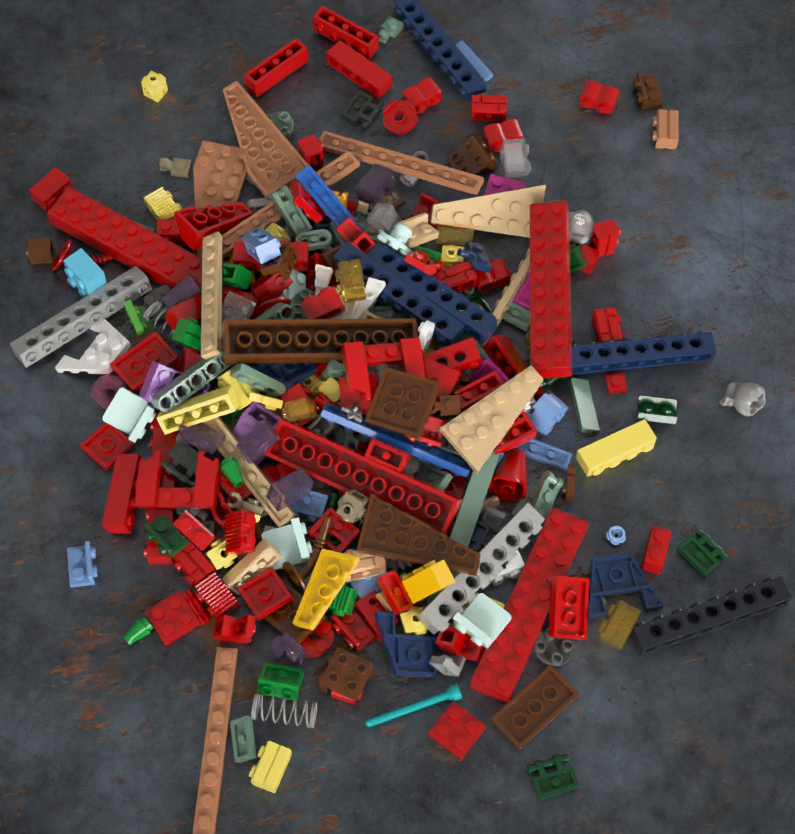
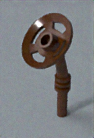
(298, 577)

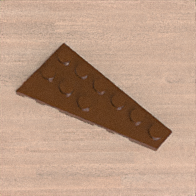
(405, 538)

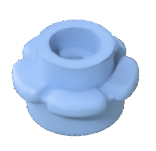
(616, 530)

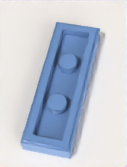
(484, 72)
(546, 454)

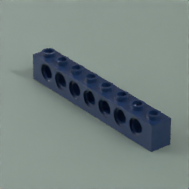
(423, 24)
(453, 328)
(480, 330)
(649, 357)

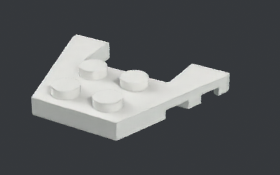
(354, 309)
(103, 351)

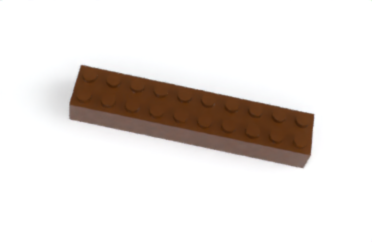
(306, 338)

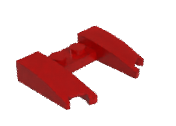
(359, 356)
(522, 428)
(201, 497)

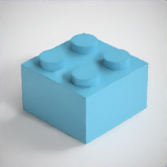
(83, 273)

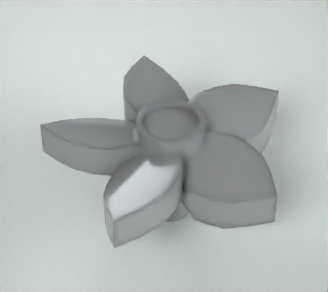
(353, 413)

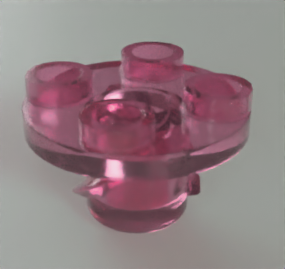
(106, 388)

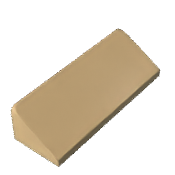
(252, 565)

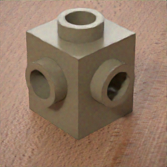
(352, 506)

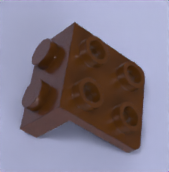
(472, 157)
(345, 674)

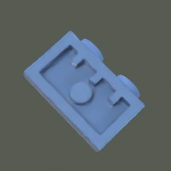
(311, 506)
(81, 566)

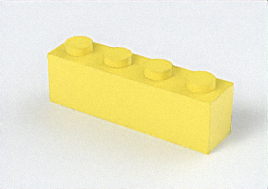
(199, 409)
(616, 448)

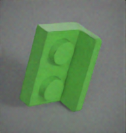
(136, 318)

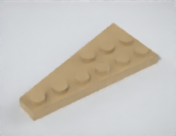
(497, 212)
(486, 423)

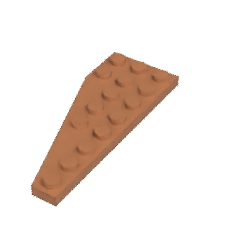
(265, 150)
(218, 176)

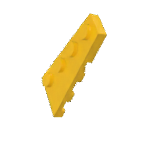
(324, 584)

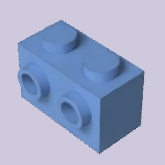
(261, 245)

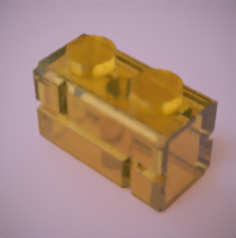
(454, 235)
(351, 281)
(299, 410)
(619, 624)

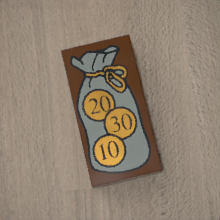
(392, 197)

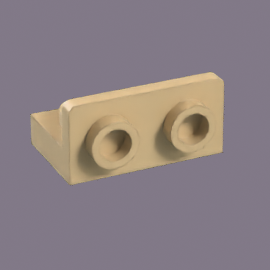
(421, 230)

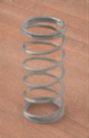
(148, 314)
(257, 701)

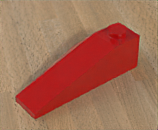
(200, 222)

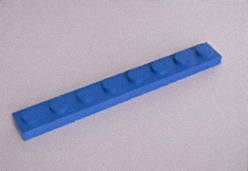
(418, 449)

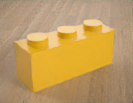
(427, 580)

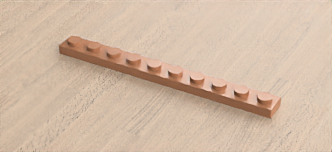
(402, 163)
(263, 218)
(215, 741)

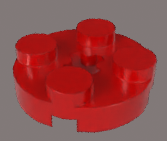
(399, 108)
(319, 646)

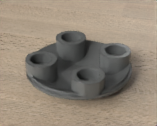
(553, 650)

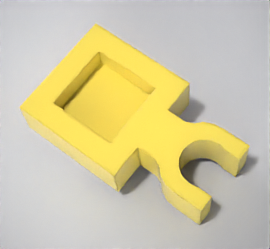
(270, 402)

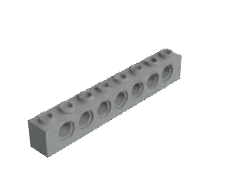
(80, 316)
(525, 516)

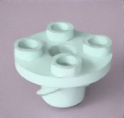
(397, 238)

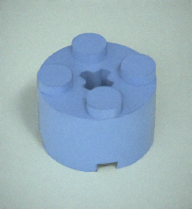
(547, 412)

